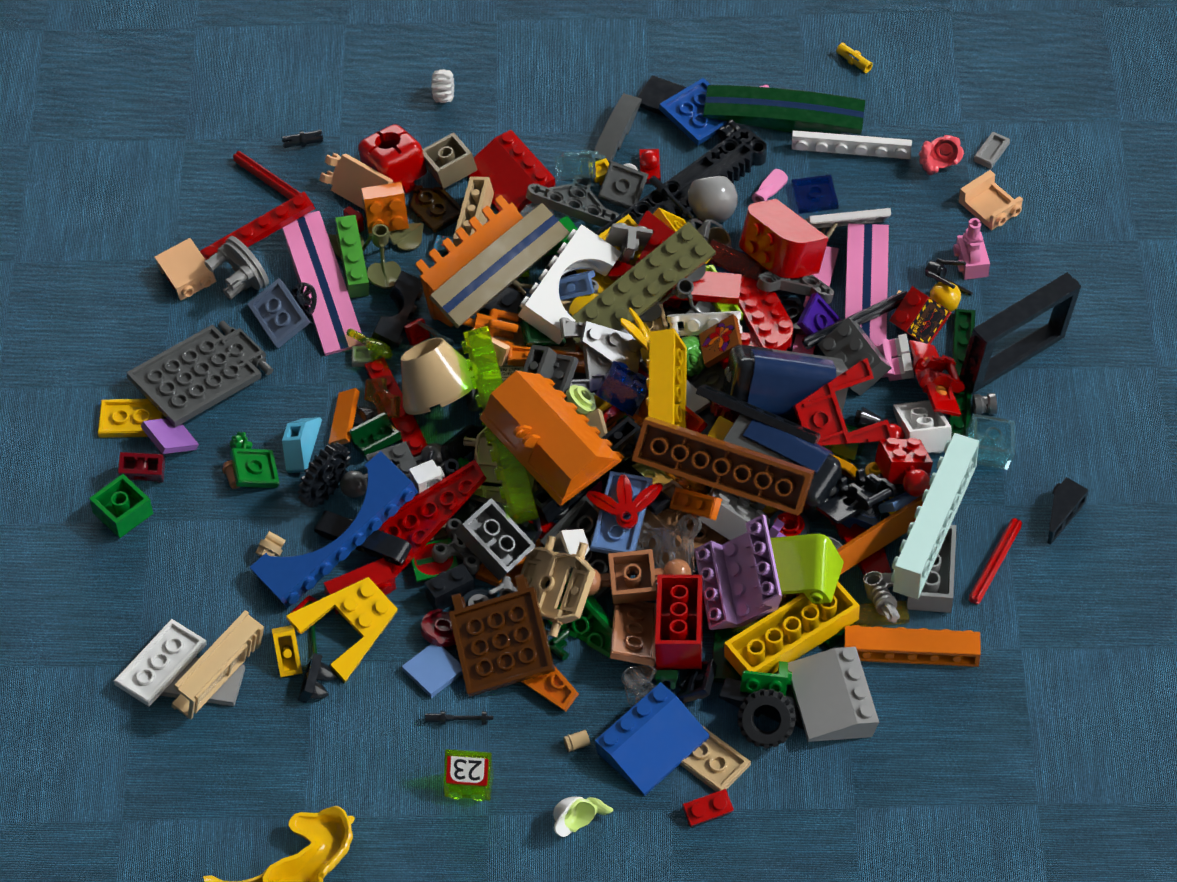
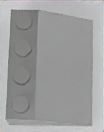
(833, 695)

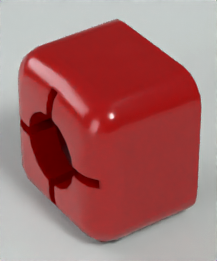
(394, 155)

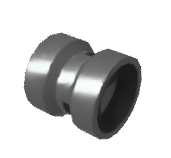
(984, 404)

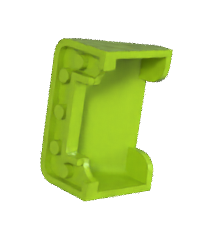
(807, 566)

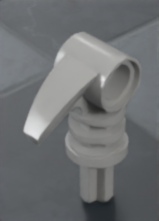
(877, 591)

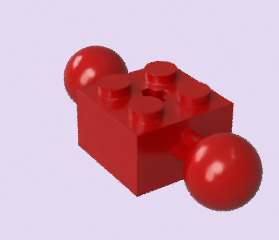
(904, 462)

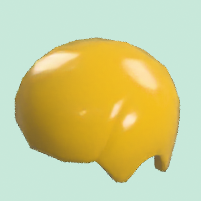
(946, 296)

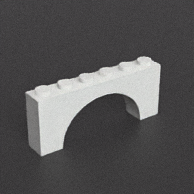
(582, 252)

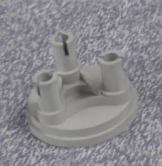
(244, 263)

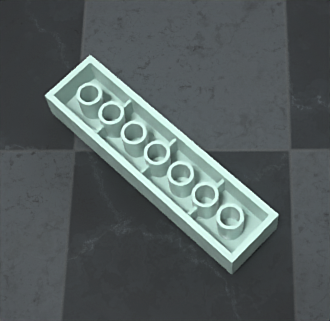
(934, 516)

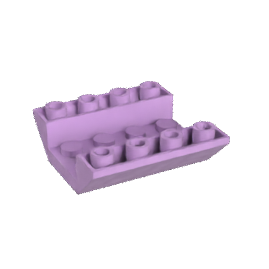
(739, 577)

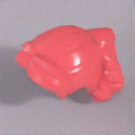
(940, 153)

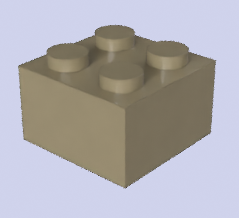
(449, 160)

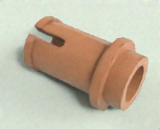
(228, 470)

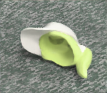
(576, 813)

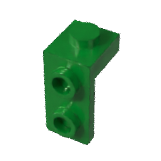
(755, 681)

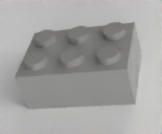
(732, 515)

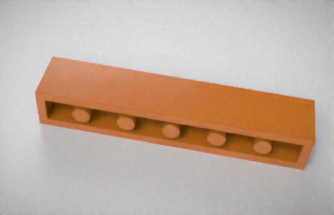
(914, 645)

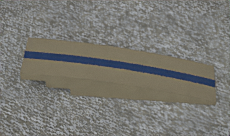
(499, 265)

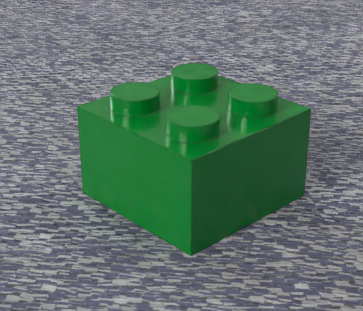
(121, 505)

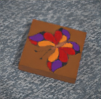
(719, 340)

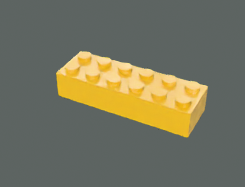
(667, 377)
(790, 632)

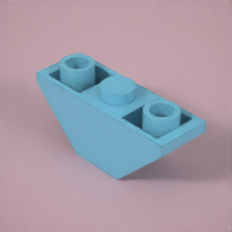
(299, 443)

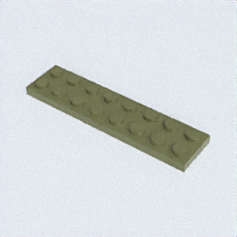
(648, 280)

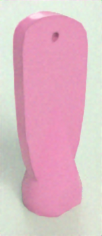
(770, 185)

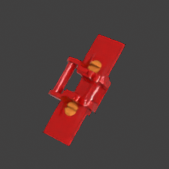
(937, 385)

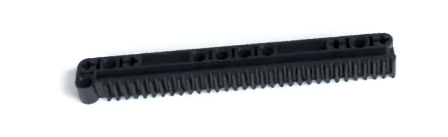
(727, 159)

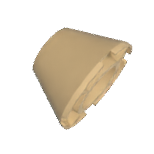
(433, 376)

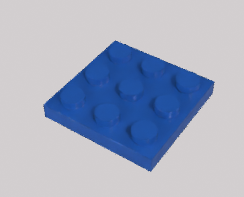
(687, 110)

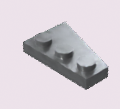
(612, 344)

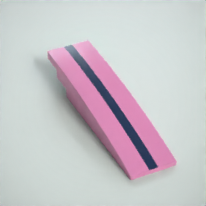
(317, 265)
(867, 274)

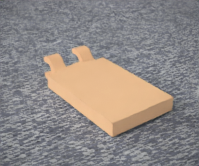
(350, 177)

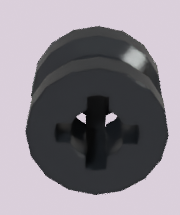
(726, 131)

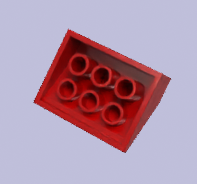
(511, 169)

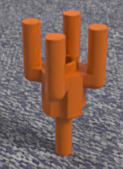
(496, 327)

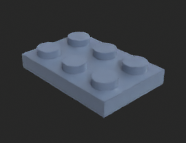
(278, 313)

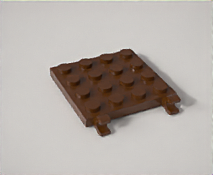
(501, 639)

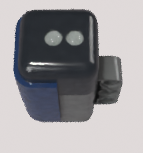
(779, 377)
(784, 446)

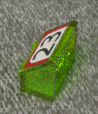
(468, 774)

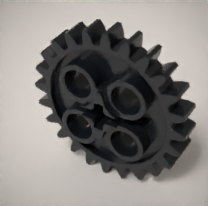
(323, 475)

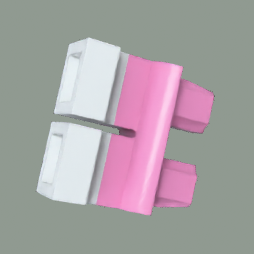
(898, 356)

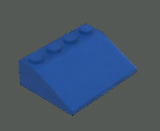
(651, 739)

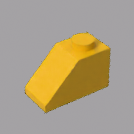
(287, 651)

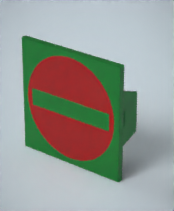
(426, 568)

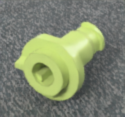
(581, 398)

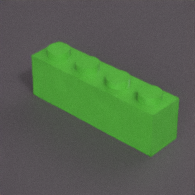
(352, 256)

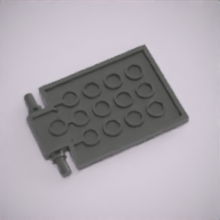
(200, 372)

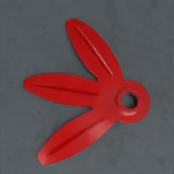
(625, 505)

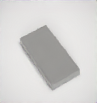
(991, 150)

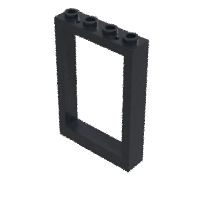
(981, 369)

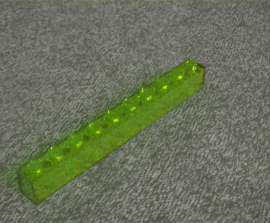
(510, 471)

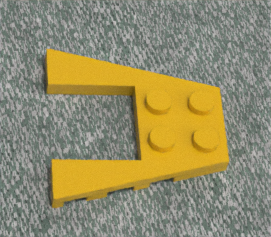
(365, 610)

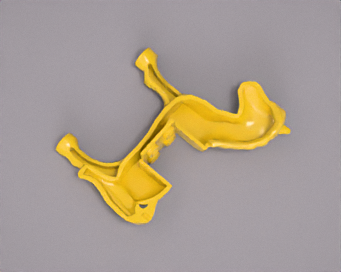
(329, 839)

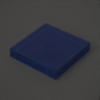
(815, 194)

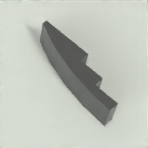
(618, 126)

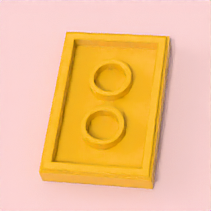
(125, 417)

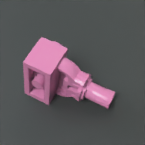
(972, 250)

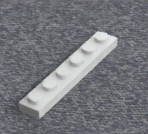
(851, 144)

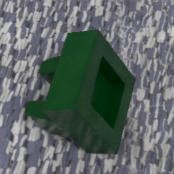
(667, 674)

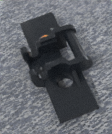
(861, 495)

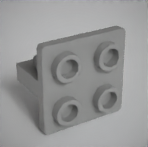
(628, 239)

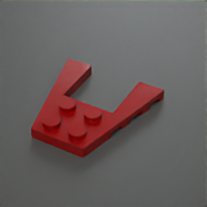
(823, 414)

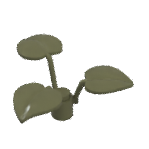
(386, 274)

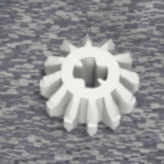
(442, 86)

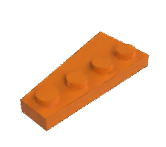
(554, 688)

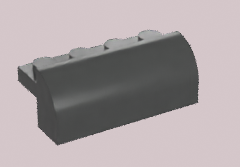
(552, 366)

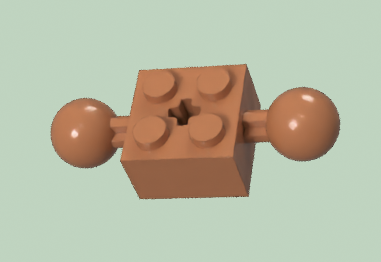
(641, 565)

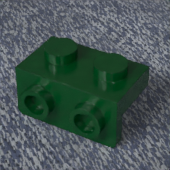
(374, 435)

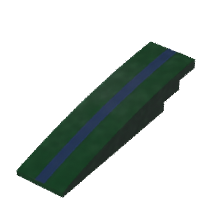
(785, 109)

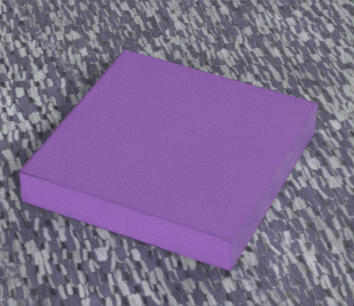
(169, 438)

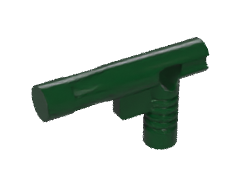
(559, 643)

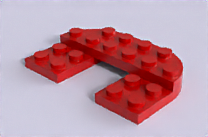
(765, 318)

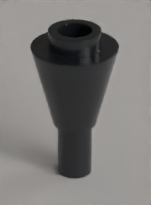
(865, 417)

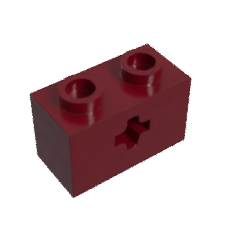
(142, 466)

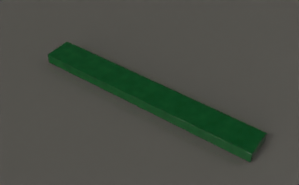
(963, 325)

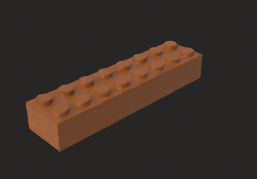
(723, 465)

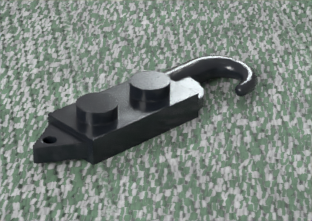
(454, 447)

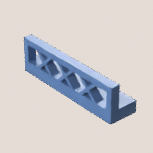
(573, 285)

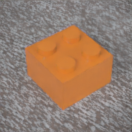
(385, 206)

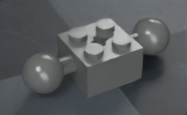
(354, 483)

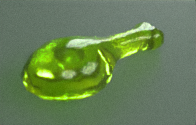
(376, 346)

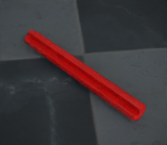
(265, 175)
(995, 561)

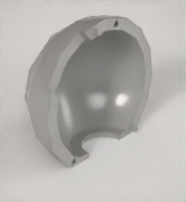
(713, 198)

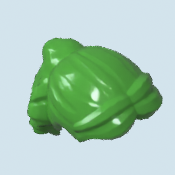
(694, 355)

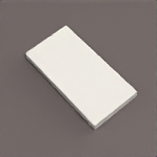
(856, 217)
(160, 662)

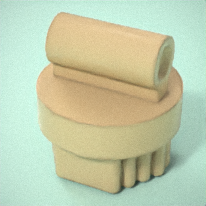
(271, 545)

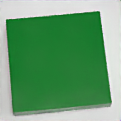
(254, 468)

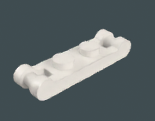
(698, 322)

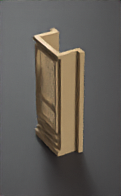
(217, 664)

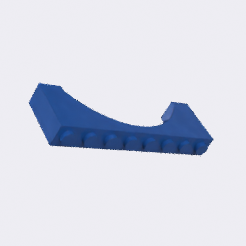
(295, 575)

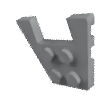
(594, 365)

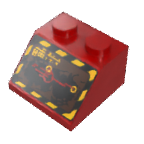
(920, 316)

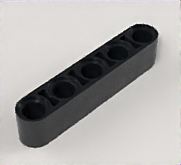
(377, 544)

